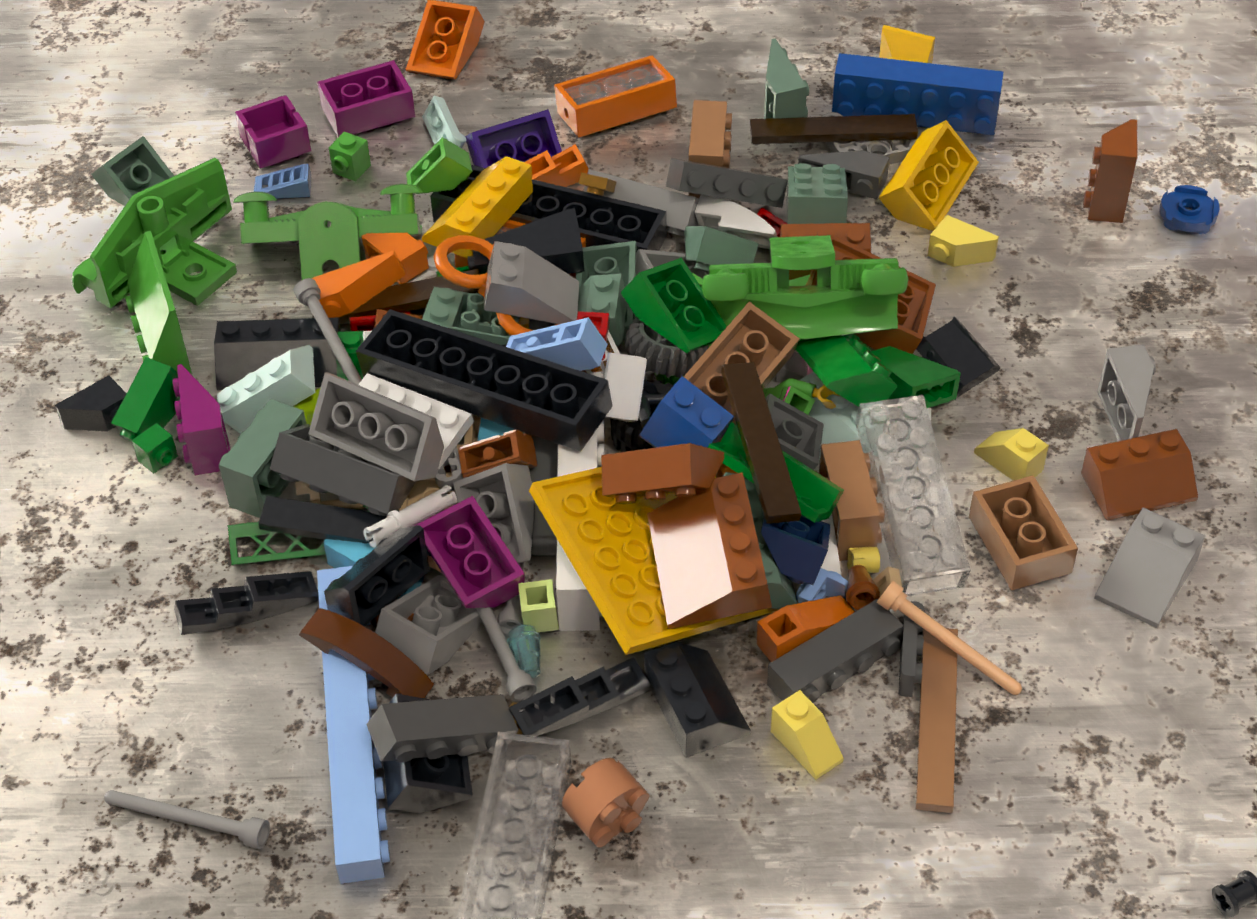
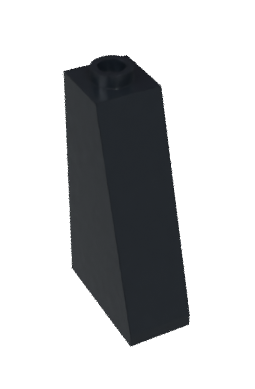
(552, 238)

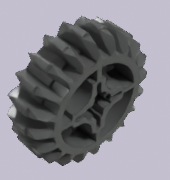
(660, 353)

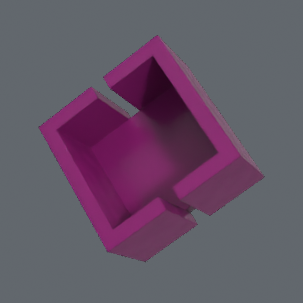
(273, 131)

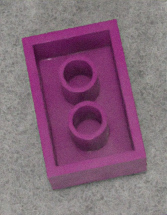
(366, 98)

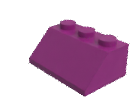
(472, 555)

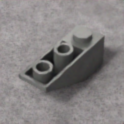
(864, 170)

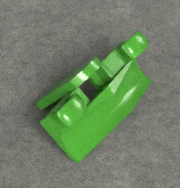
(176, 215)
(312, 226)
(846, 300)

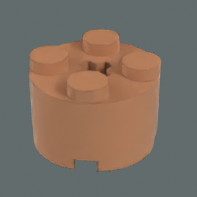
(605, 801)

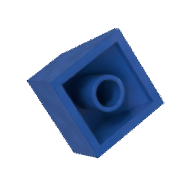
(685, 418)

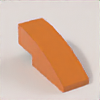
(561, 169)

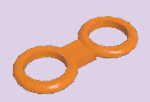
(471, 281)

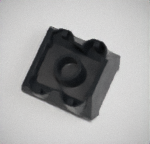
(958, 349)

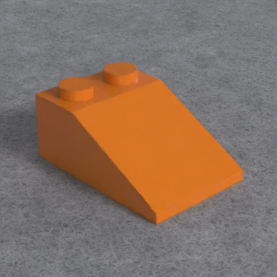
(445, 39)

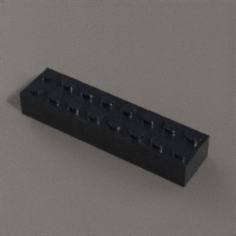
(599, 217)
(487, 379)

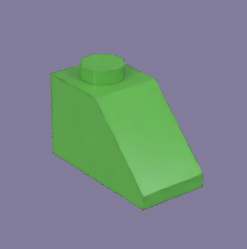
(440, 168)

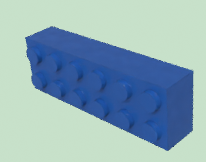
(930, 91)

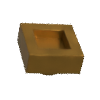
(597, 184)

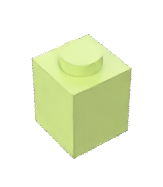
(539, 605)

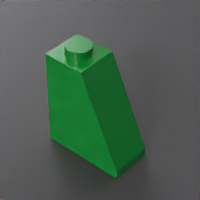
(919, 376)
(148, 400)

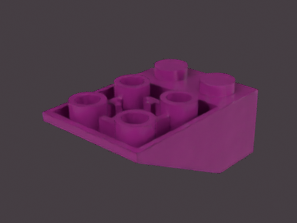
(201, 424)

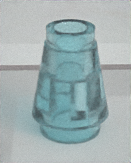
(525, 647)

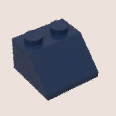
(798, 547)

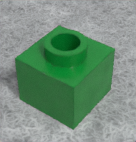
(155, 448)

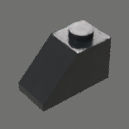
(92, 407)

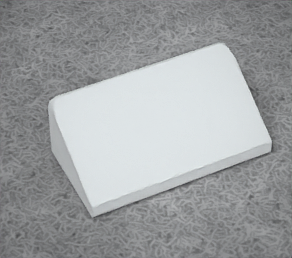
(626, 383)

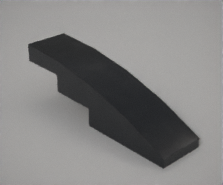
(239, 605)
(580, 698)

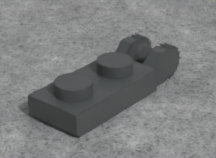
(911, 646)

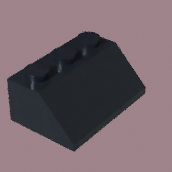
(380, 576)
(693, 697)
(426, 782)

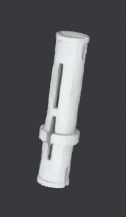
(410, 515)

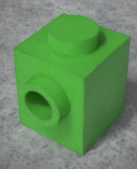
(349, 156)

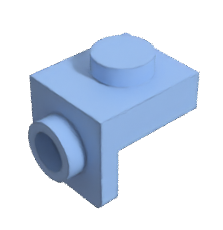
(826, 584)

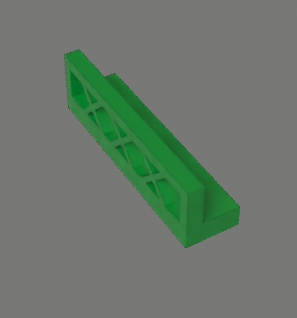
(813, 491)
(252, 529)

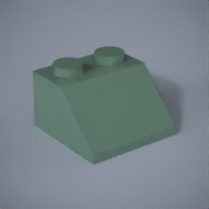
(131, 171)
(714, 247)
(604, 295)

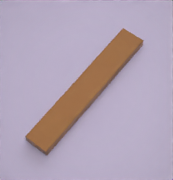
(937, 726)

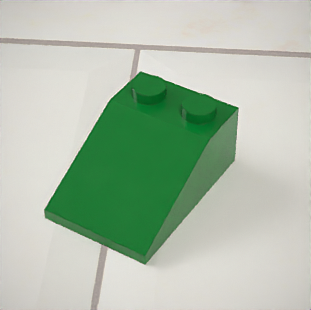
(674, 305)

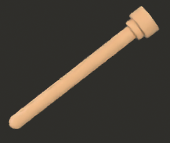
(896, 599)

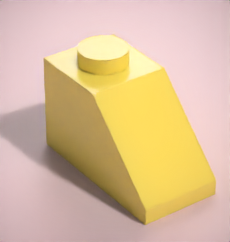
(961, 243)
(1014, 453)
(805, 734)

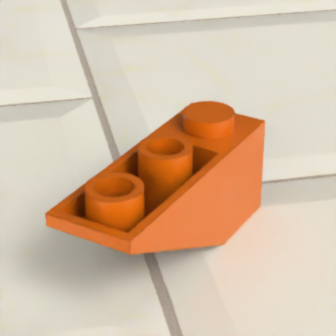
(798, 623)

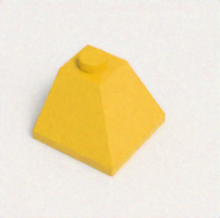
(906, 45)

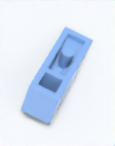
(568, 344)

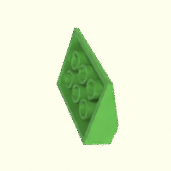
(154, 309)

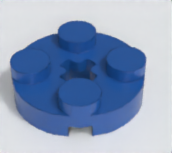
(1198, 219)

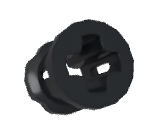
(1236, 894)

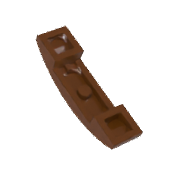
(367, 651)

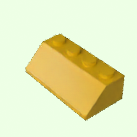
(929, 177)
(484, 204)

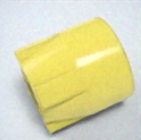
(865, 556)

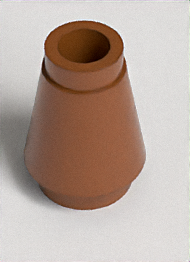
(860, 588)

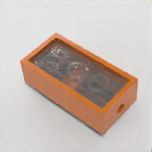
(615, 96)

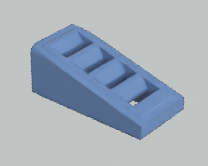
(286, 183)

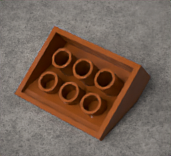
(912, 305)
(709, 554)

